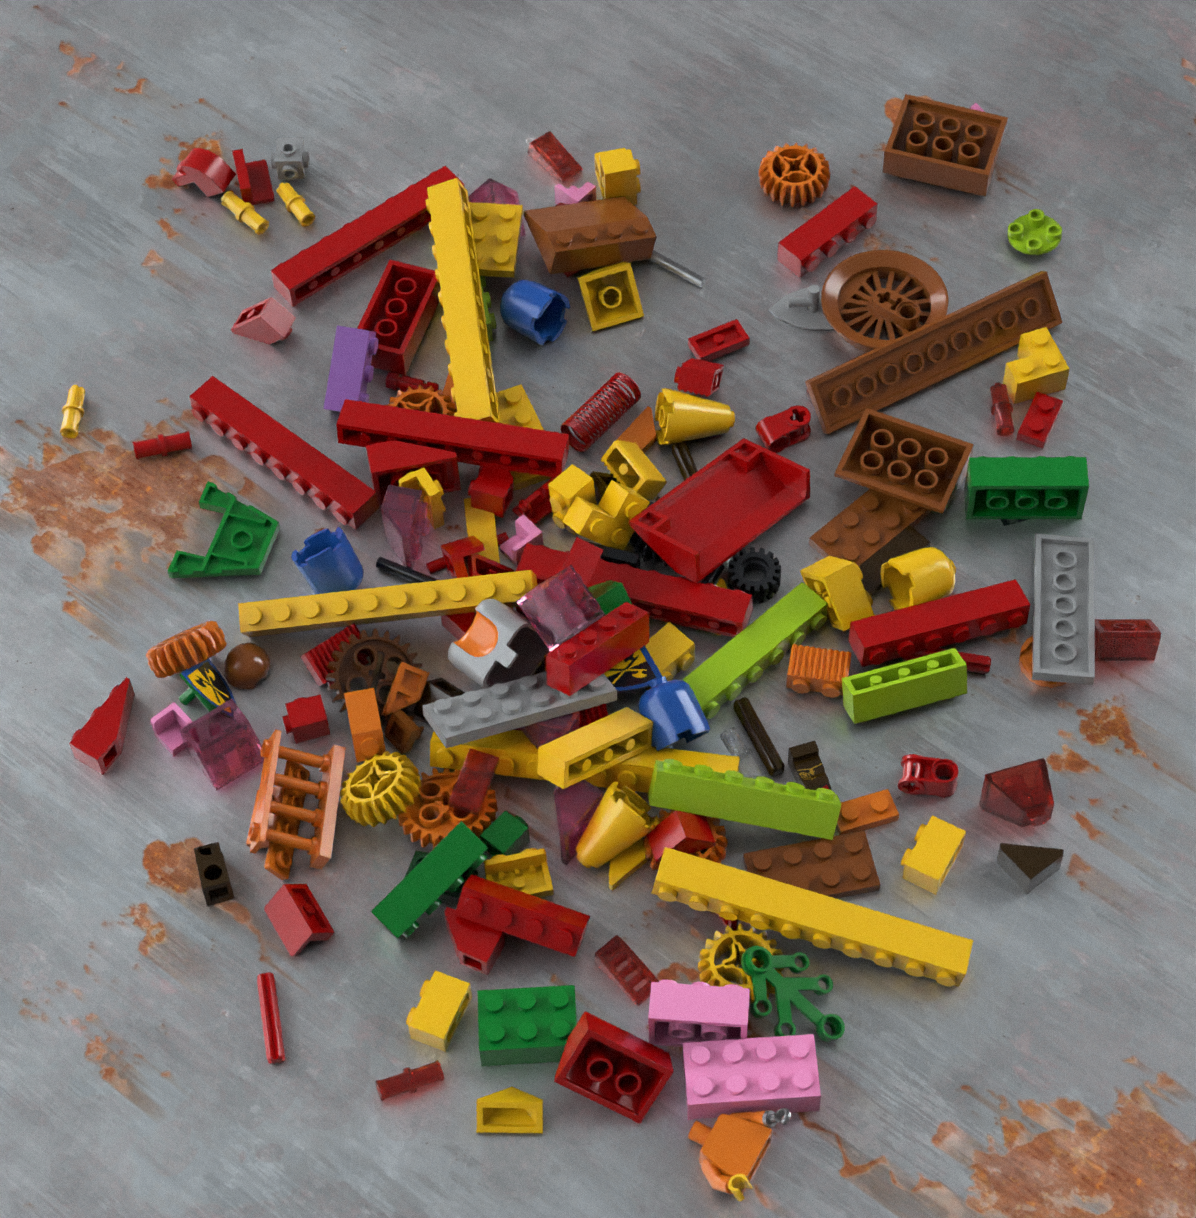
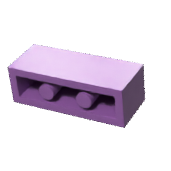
(350, 367)

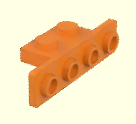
(278, 856)

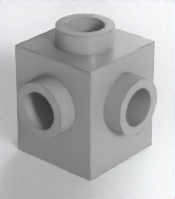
(293, 163)

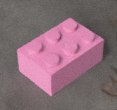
(696, 1012)

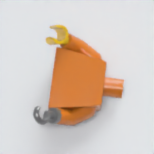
(735, 1147)

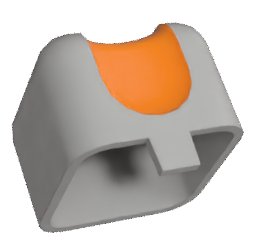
(498, 646)

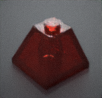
(1019, 794)

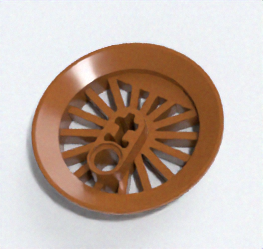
(849, 297)

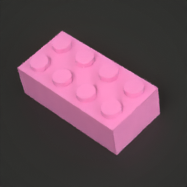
(751, 1075)

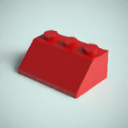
(613, 1067)

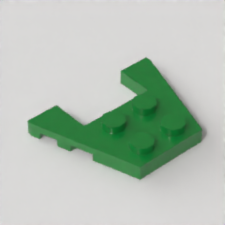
(239, 543)

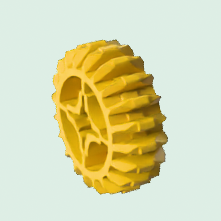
(380, 789)
(736, 942)

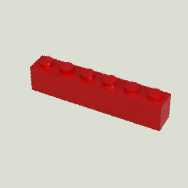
(939, 623)

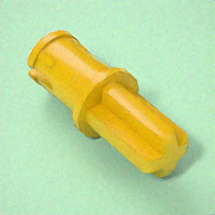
(295, 204)
(72, 412)

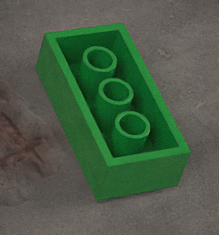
(1026, 487)

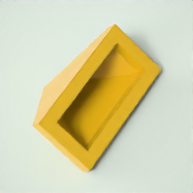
(509, 1112)

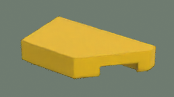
(626, 864)

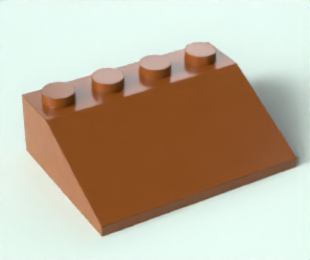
(944, 145)
(591, 234)
(905, 461)

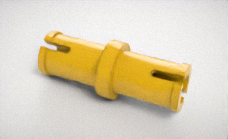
(245, 212)

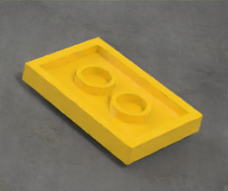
(496, 237)

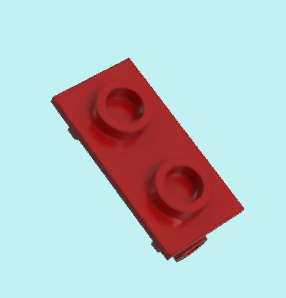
(536, 505)

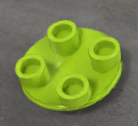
(1034, 233)

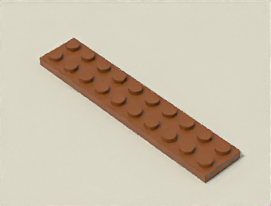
(933, 352)

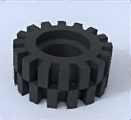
(755, 561)

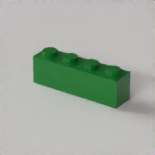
(429, 880)

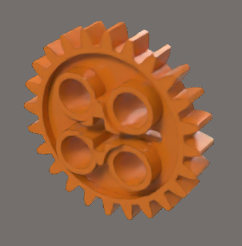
(432, 817)

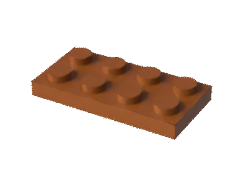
(866, 526)
(820, 865)

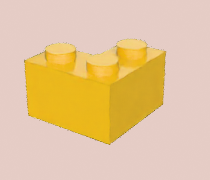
(618, 174)
(1037, 369)
(609, 519)
(841, 587)

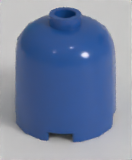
(534, 310)
(329, 562)
(673, 712)

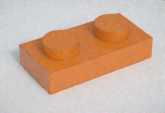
(867, 812)

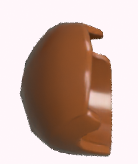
(246, 665)

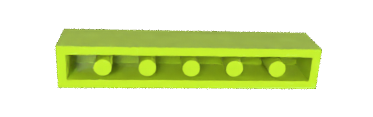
(757, 648)
(744, 799)

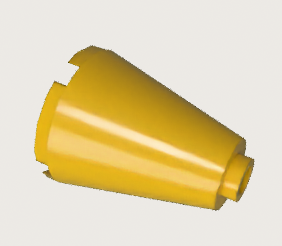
(689, 417)
(615, 826)

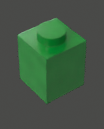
(506, 835)

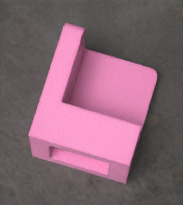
(574, 194)
(525, 533)
(167, 728)

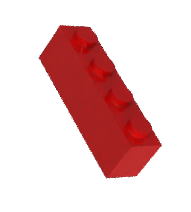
(827, 232)
(597, 648)
(522, 915)

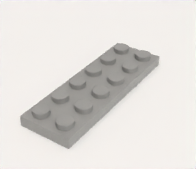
(1063, 609)
(510, 707)

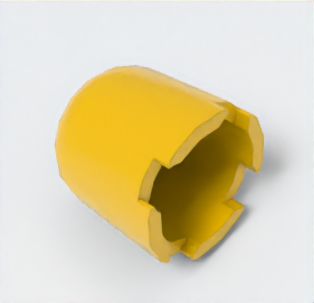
(918, 577)

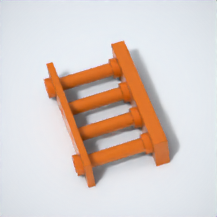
(326, 791)

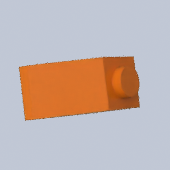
(365, 724)

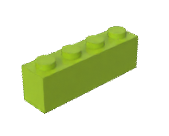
(904, 685)

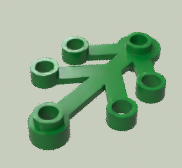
(788, 992)

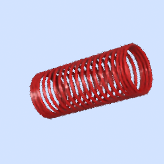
(580, 426)

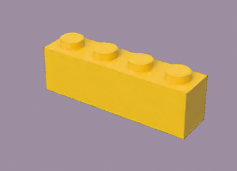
(594, 747)

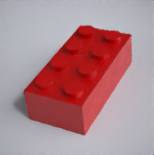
(400, 314)

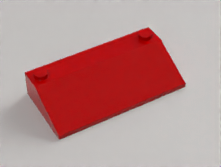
(722, 508)

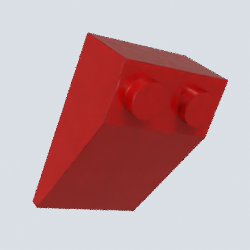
(395, 459)

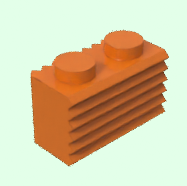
(817, 670)

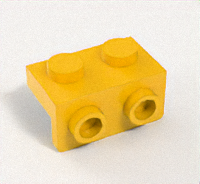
(431, 494)
(522, 872)

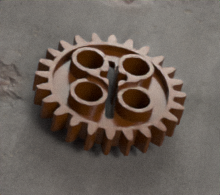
(350, 669)

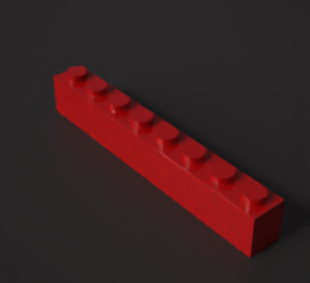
(357, 241)
(472, 440)
(284, 453)
(662, 595)

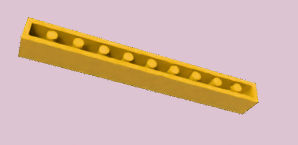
(462, 302)
(382, 603)
(520, 759)
(812, 917)

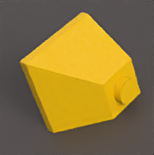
(610, 296)

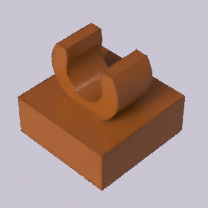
(402, 731)

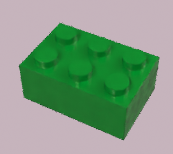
(525, 1024)

